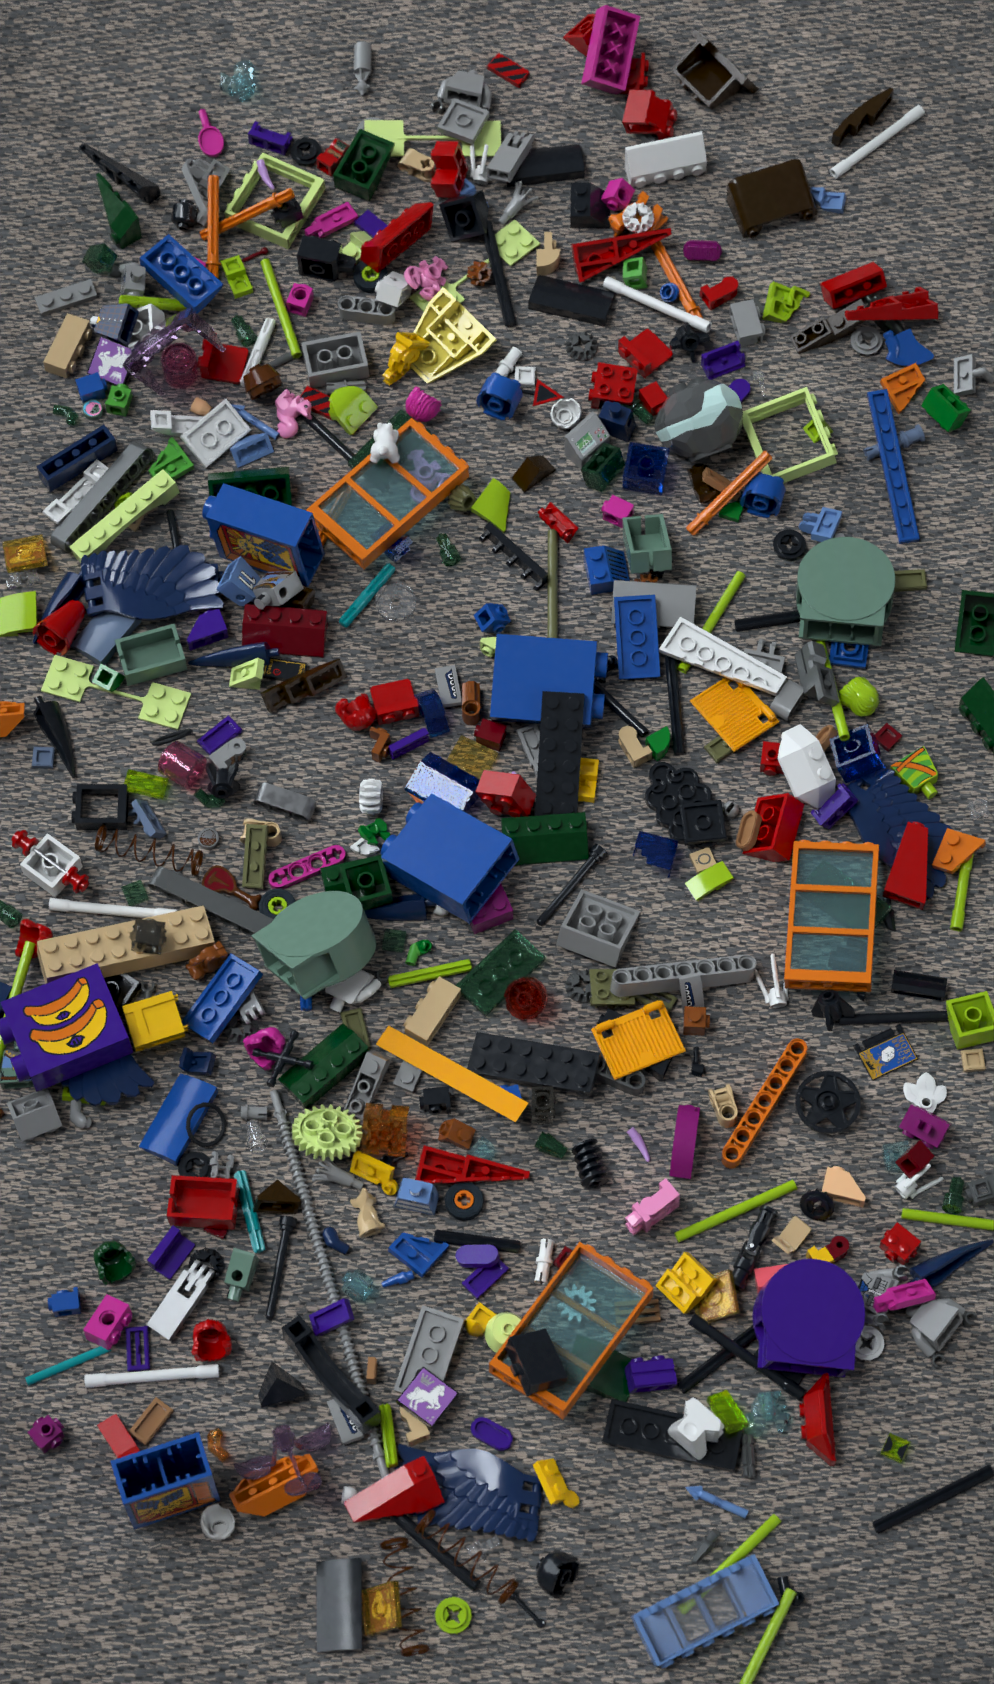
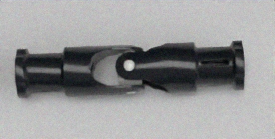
(757, 1236)

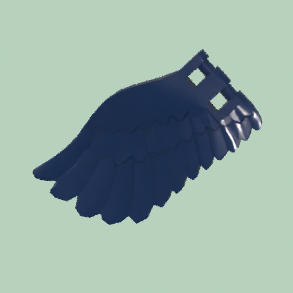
(150, 583)
(884, 814)
(108, 1082)
(480, 1492)

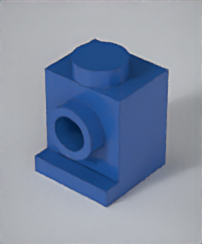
(65, 1303)

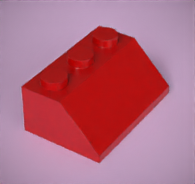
(778, 827)

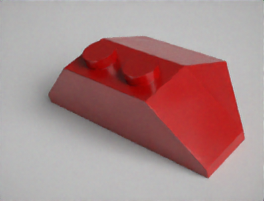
(818, 1420)

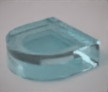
(483, 1149)

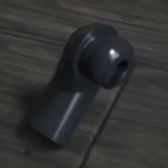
(783, 1583)

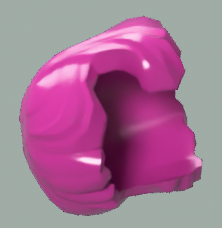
(267, 1040)

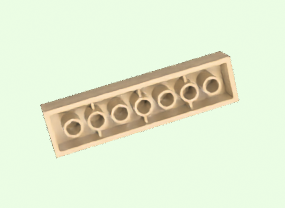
(111, 946)

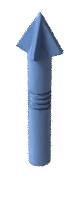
(256, 422)
(698, 1493)

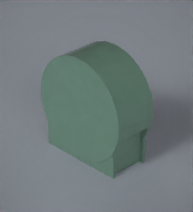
(845, 592)
(317, 942)

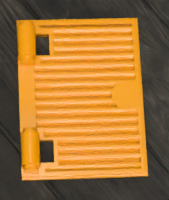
(734, 712)
(638, 1040)

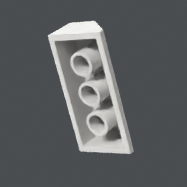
(665, 159)

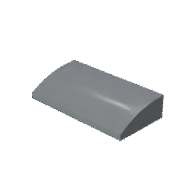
(671, 599)

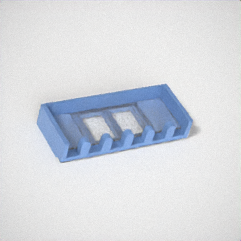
(705, 1611)

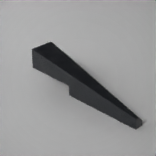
(119, 173)

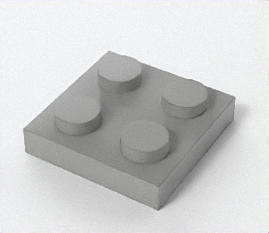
(463, 121)

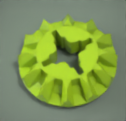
(453, 1604)

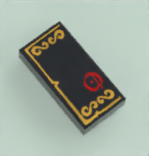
(283, 669)

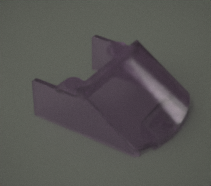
(160, 337)

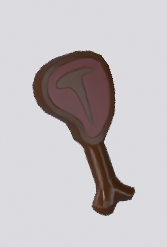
(222, 881)

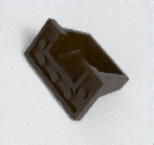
(709, 73)

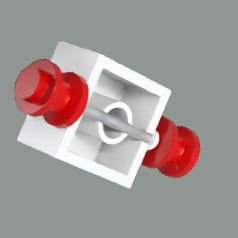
(50, 863)

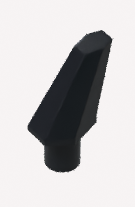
(889, 919)

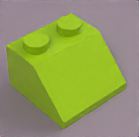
(971, 1020)

